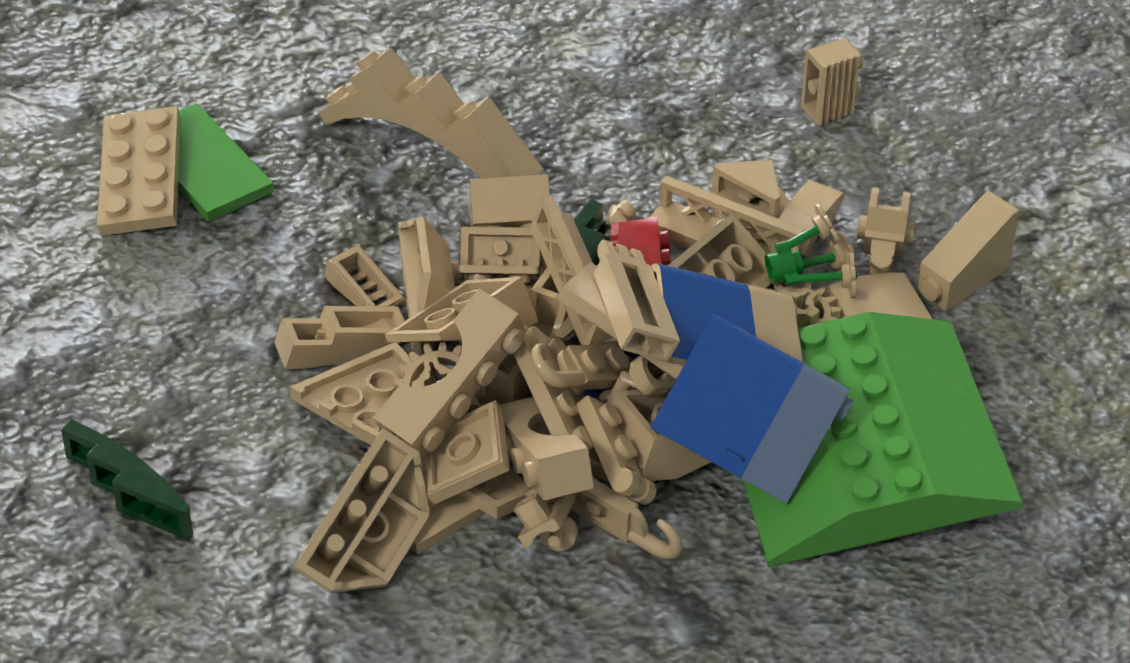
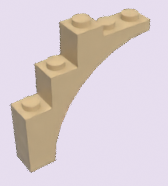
(431, 107)

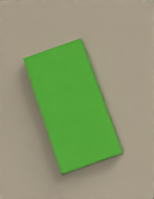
(214, 169)

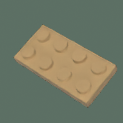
(139, 171)
(555, 403)

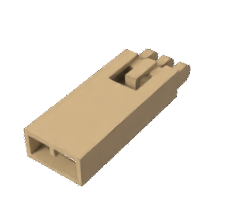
(634, 302)

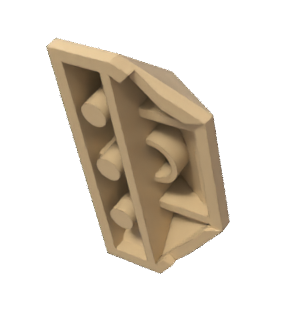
(425, 268)
(369, 520)

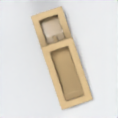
(336, 336)

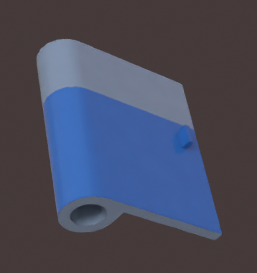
(751, 408)

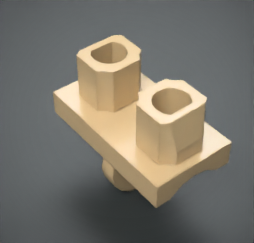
(547, 519)

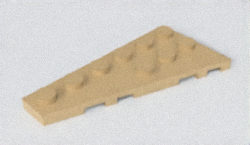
(357, 391)

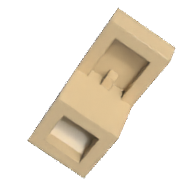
(802, 205)

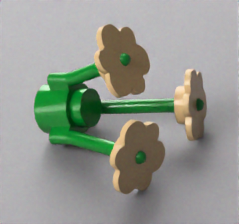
(788, 265)

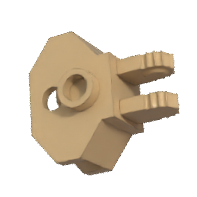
(885, 232)

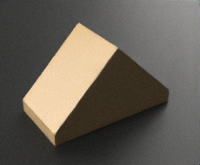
(748, 184)

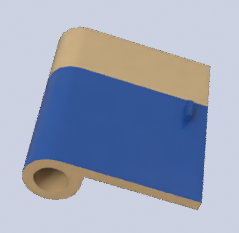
(696, 296)

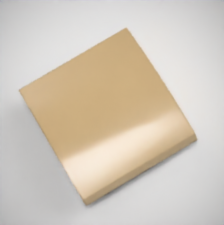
(880, 294)

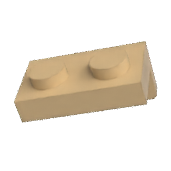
(499, 252)

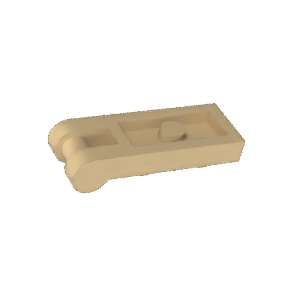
(615, 450)

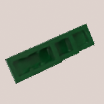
(135, 485)

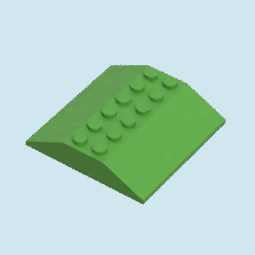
(906, 453)

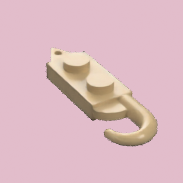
(582, 366)
(623, 519)

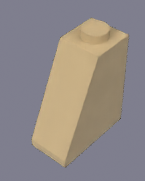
(970, 253)

